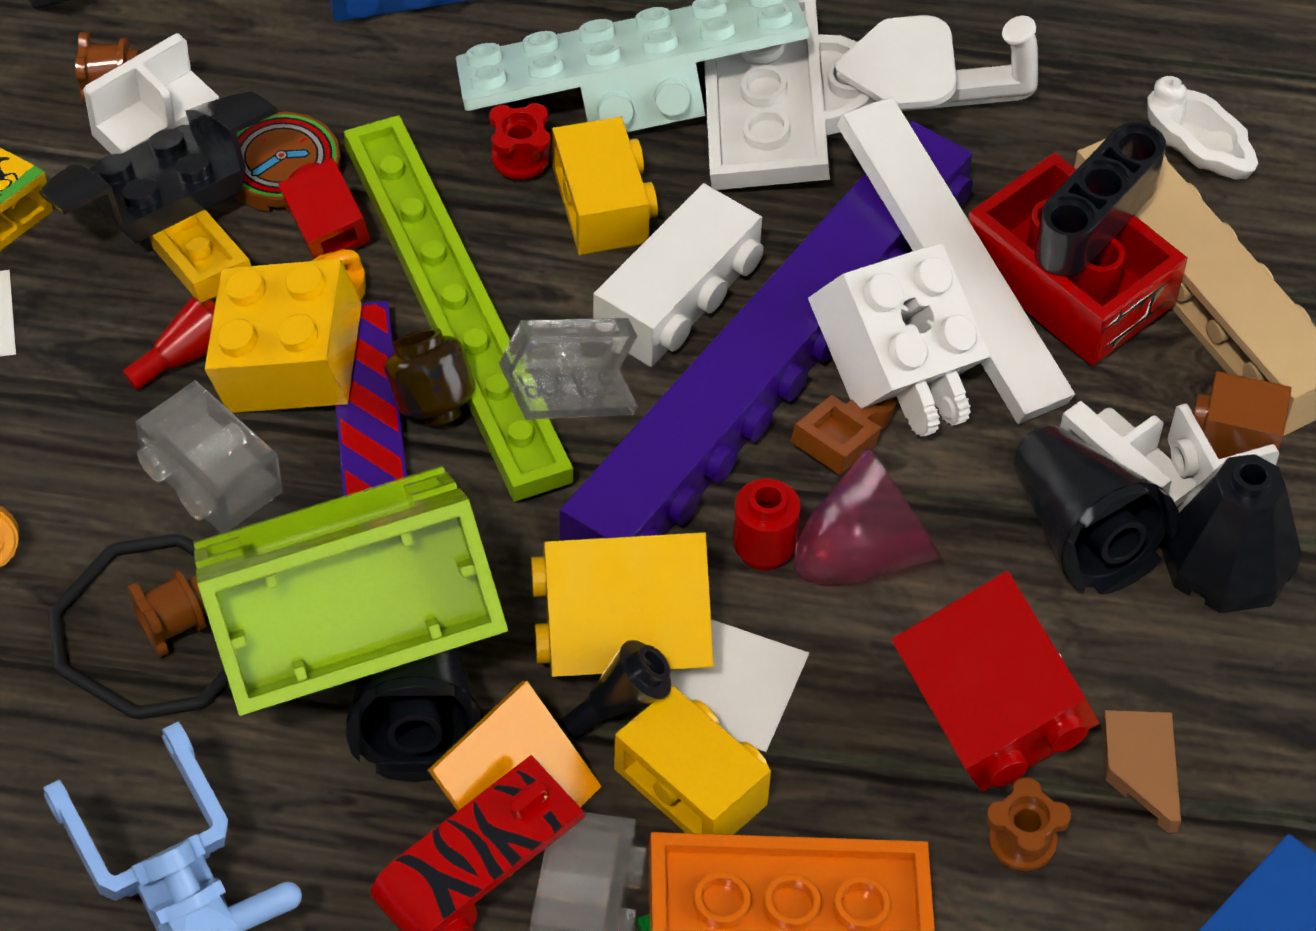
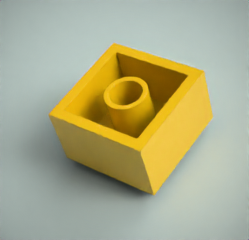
(284, 336)

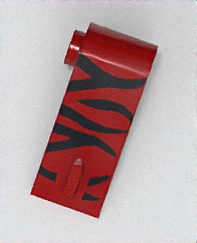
(475, 851)

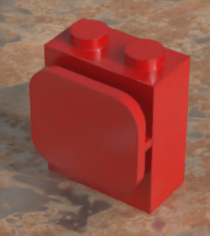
(996, 683)

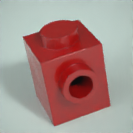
(324, 209)

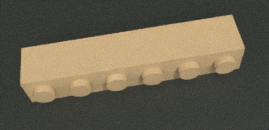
(1232, 297)

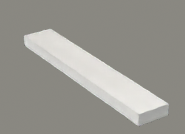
(931, 215)

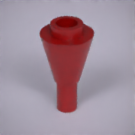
(179, 343)

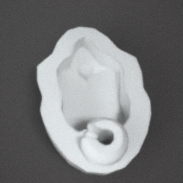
(1200, 129)

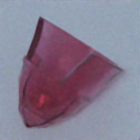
(862, 530)

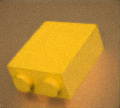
(623, 592)

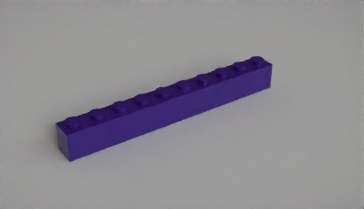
(744, 372)

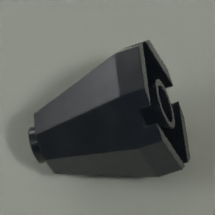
(1235, 537)

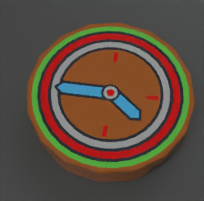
(277, 149)

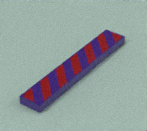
(370, 421)

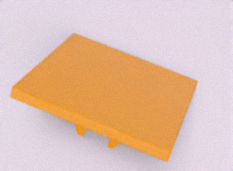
(504, 739)

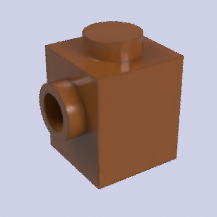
(1242, 414)

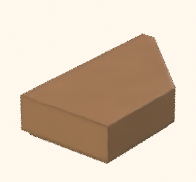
(1143, 762)

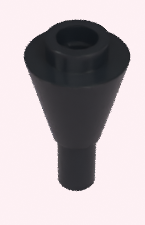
(631, 680)

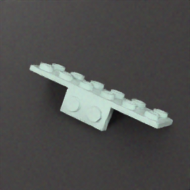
(629, 66)

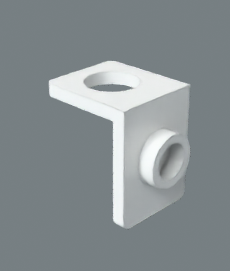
(1192, 451)

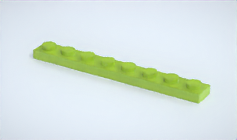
(454, 302)

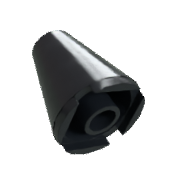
(1094, 509)
(412, 715)

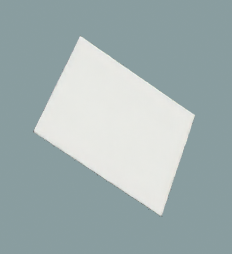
(746, 685)

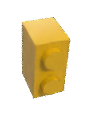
(603, 185)
(692, 766)

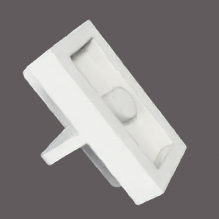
(145, 96)
(1129, 446)

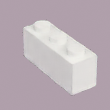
(681, 271)

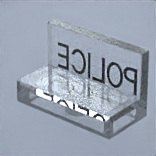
(570, 367)

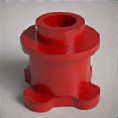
(520, 140)

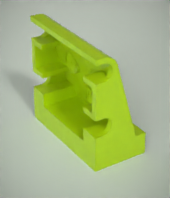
(347, 589)

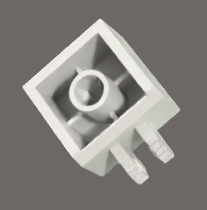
(903, 335)

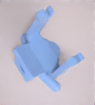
(177, 881)

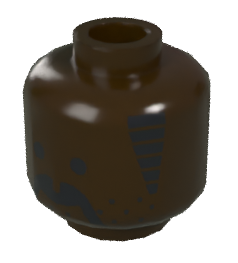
(429, 376)

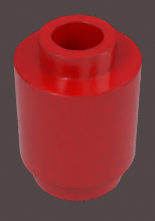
(766, 523)

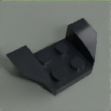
(169, 174)

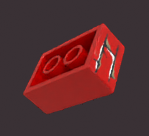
(1107, 301)

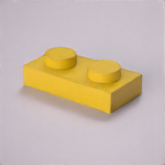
(197, 253)

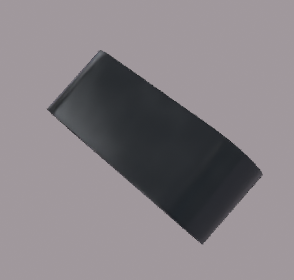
(1099, 198)

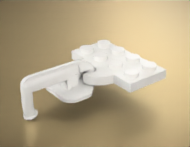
(781, 101)

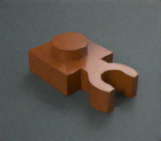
(841, 431)

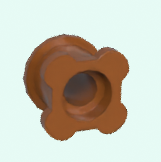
(99, 59)
(168, 609)
(1026, 826)

